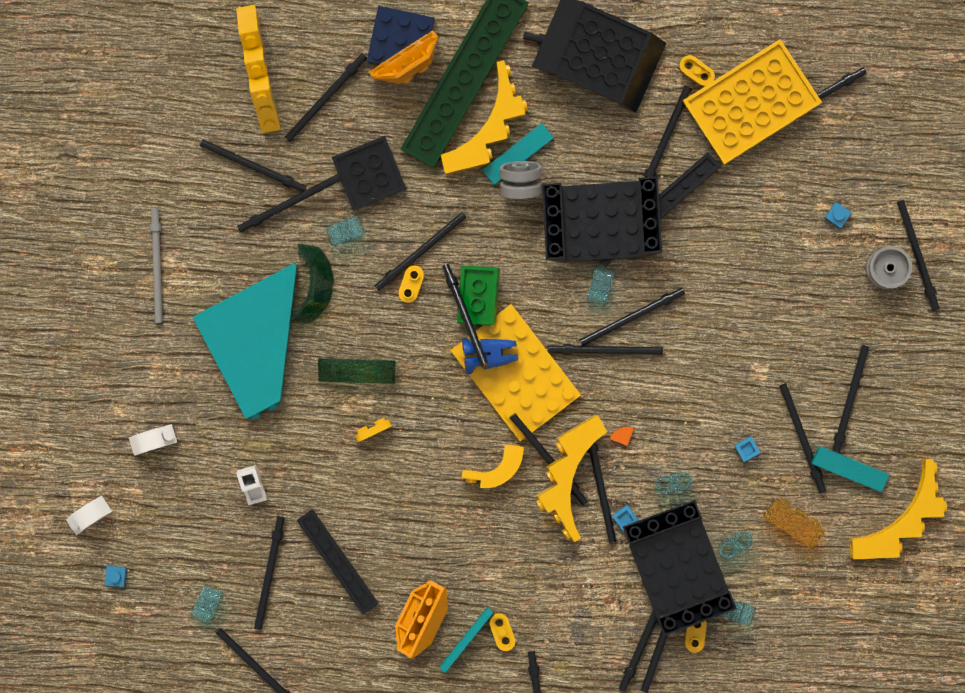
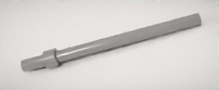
(155, 228)

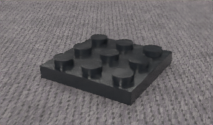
(369, 173)

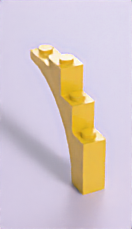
(257, 68)
(506, 108)
(557, 497)
(924, 504)

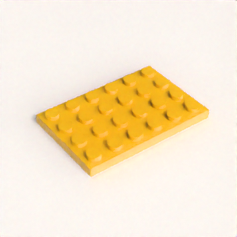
(752, 102)
(531, 385)

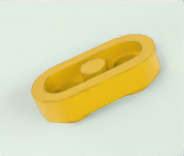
(698, 68)
(411, 284)
(365, 433)
(502, 631)
(698, 634)

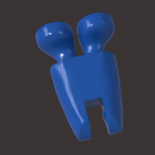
(493, 352)

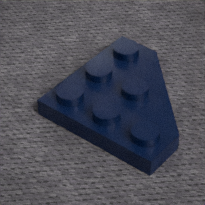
(395, 31)

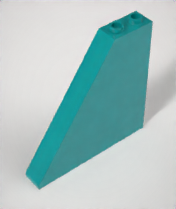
(251, 340)

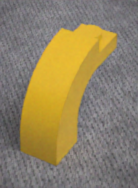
(509, 465)

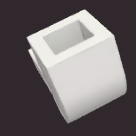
(152, 439)
(251, 484)
(88, 515)

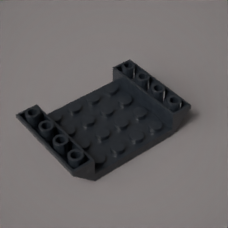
(599, 53)
(602, 221)
(678, 568)

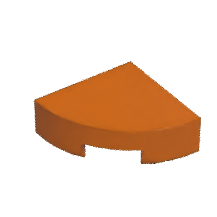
(622, 435)

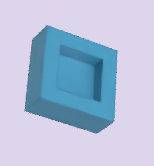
(837, 215)
(747, 449)
(624, 517)
(115, 576)

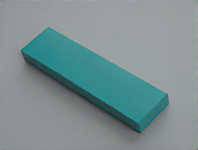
(519, 152)
(850, 468)
(465, 640)

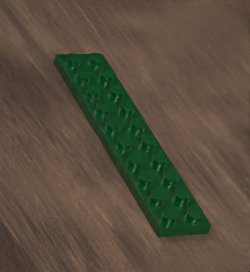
(463, 79)

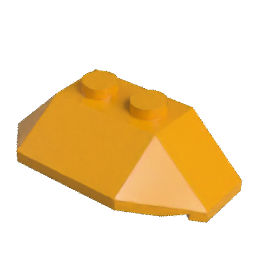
(408, 61)
(421, 618)

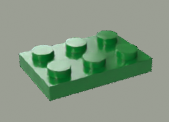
(480, 293)

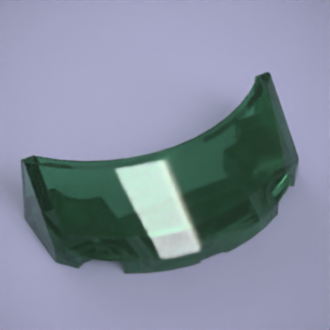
(320, 284)
(357, 371)

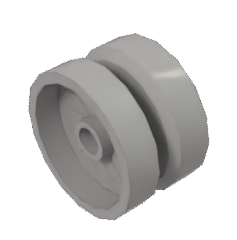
(521, 179)
(888, 256)

